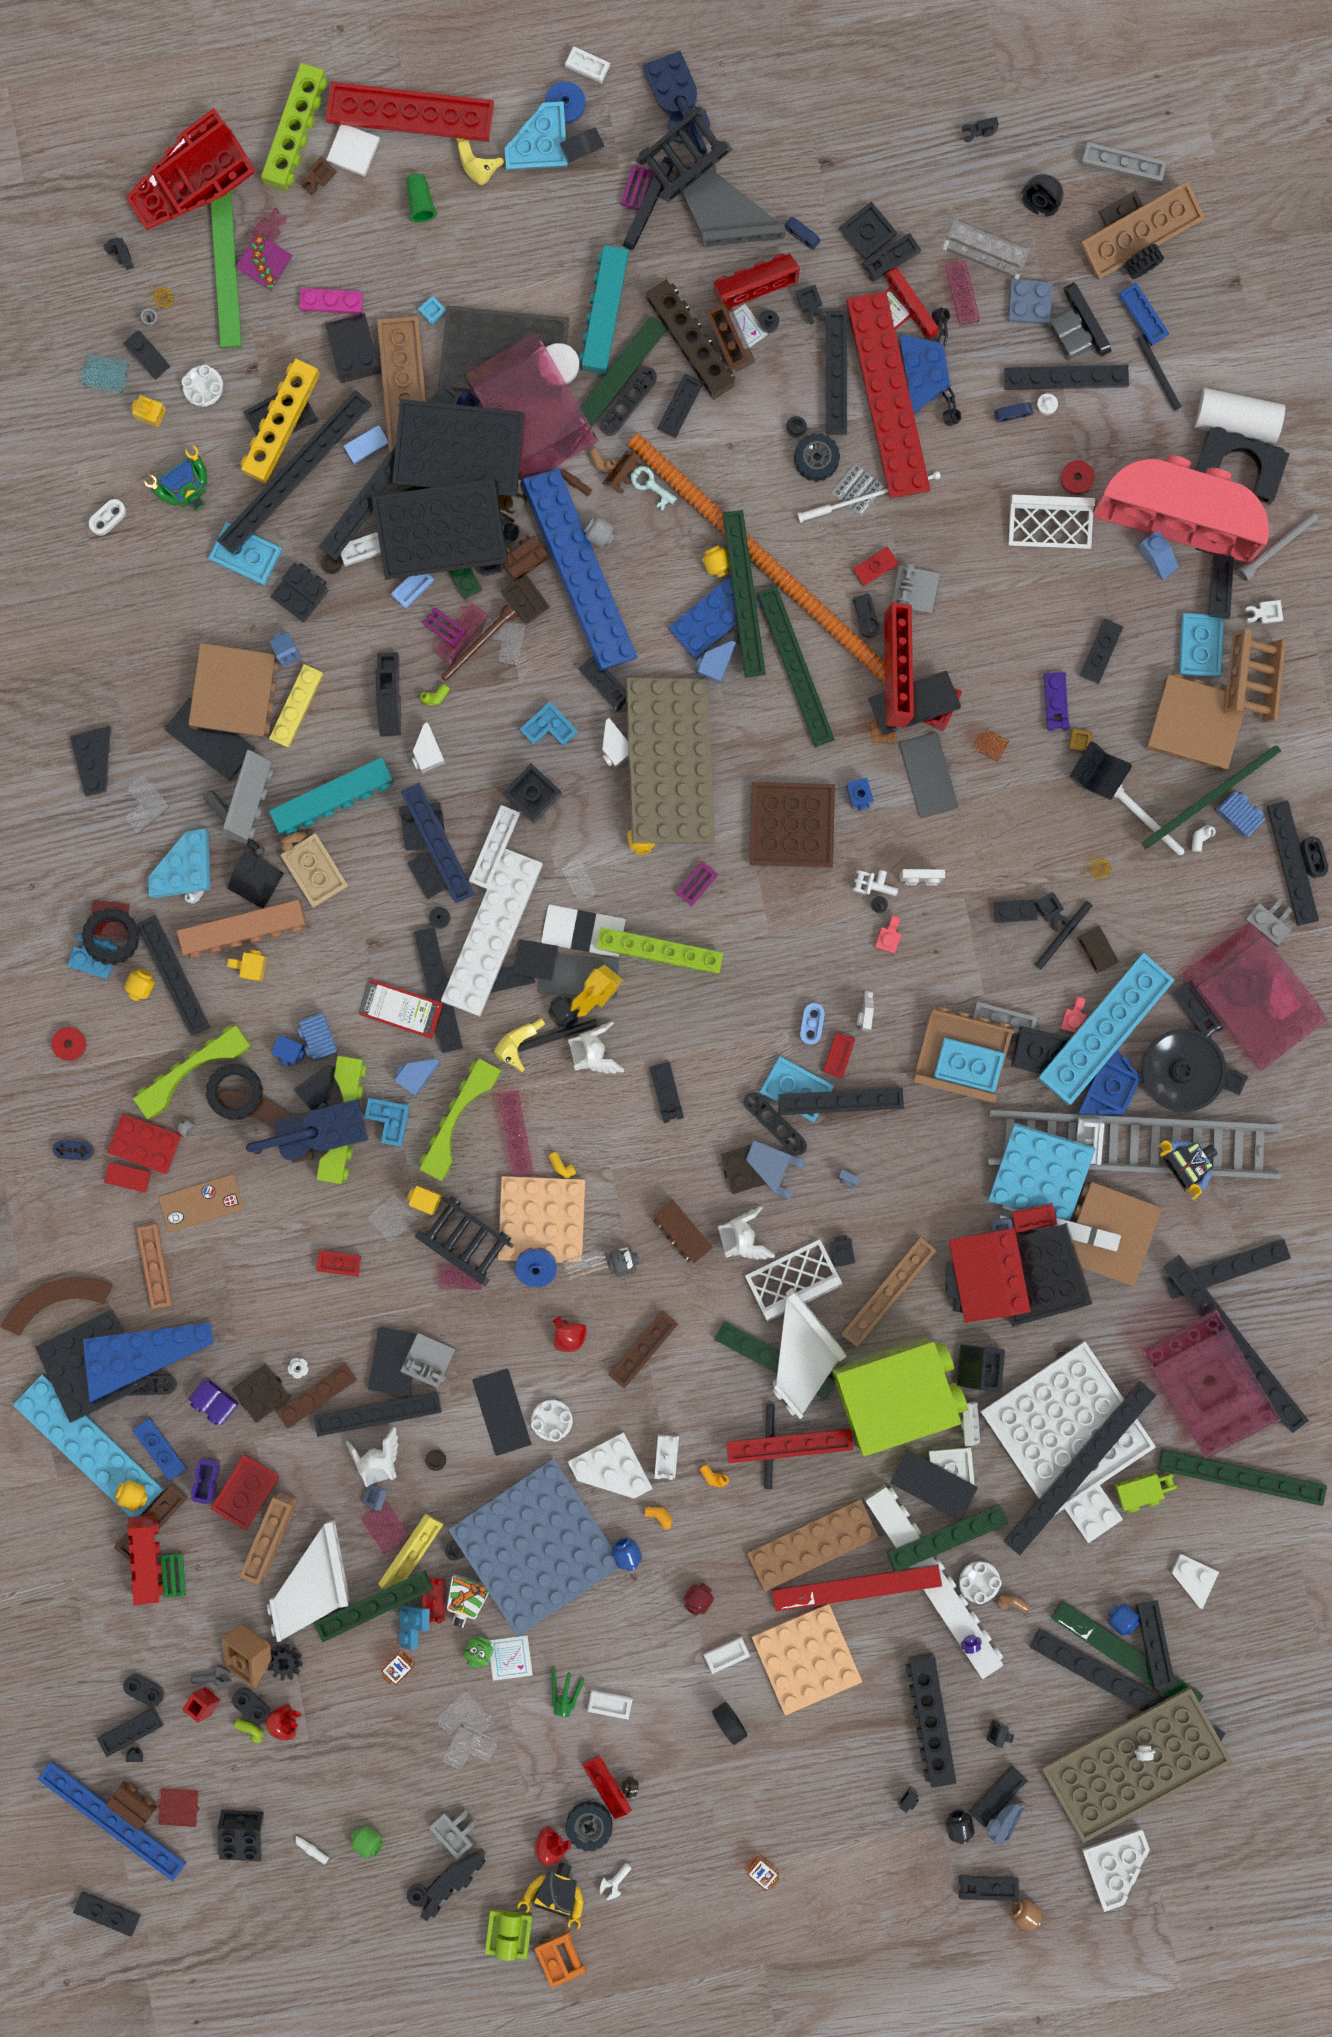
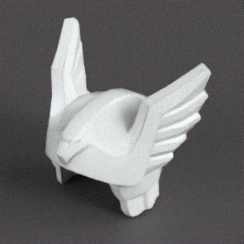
(589, 1051)
(738, 1237)
(376, 1463)

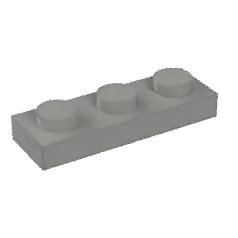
(999, 1014)

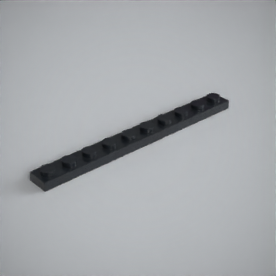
(294, 472)
(377, 485)
(1205, 1303)
(1079, 1468)
(1097, 1672)

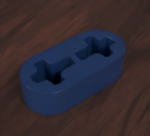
(802, 233)
(1013, 412)
(73, 1155)

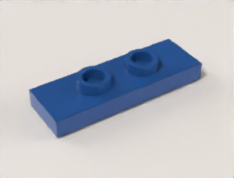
(1143, 314)
(159, 1449)

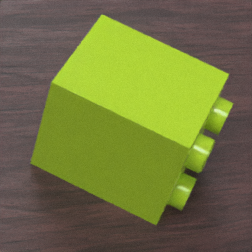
(899, 1395)

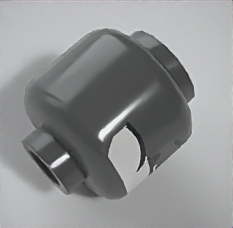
(623, 1261)

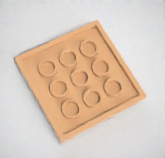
(542, 1215)
(806, 1659)

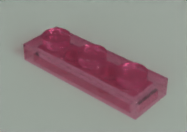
(962, 293)
(471, 621)

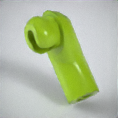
(435, 698)
(250, 1728)

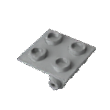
(916, 588)
(427, 1360)

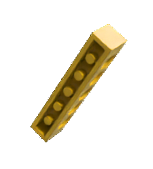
(295, 371)

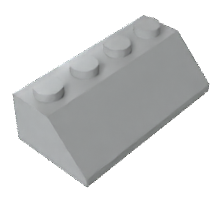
(246, 798)

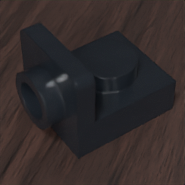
(121, 251)
(842, 1251)

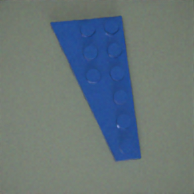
(128, 1357)

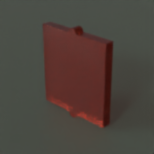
(110, 928)
(178, 1807)

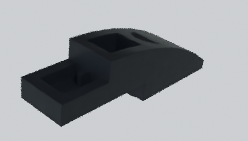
(388, 694)
(455, 1876)

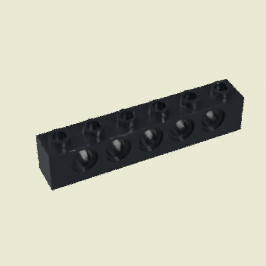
(945, 1773)

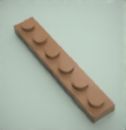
(888, 1292)

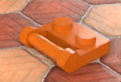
(553, 1962)

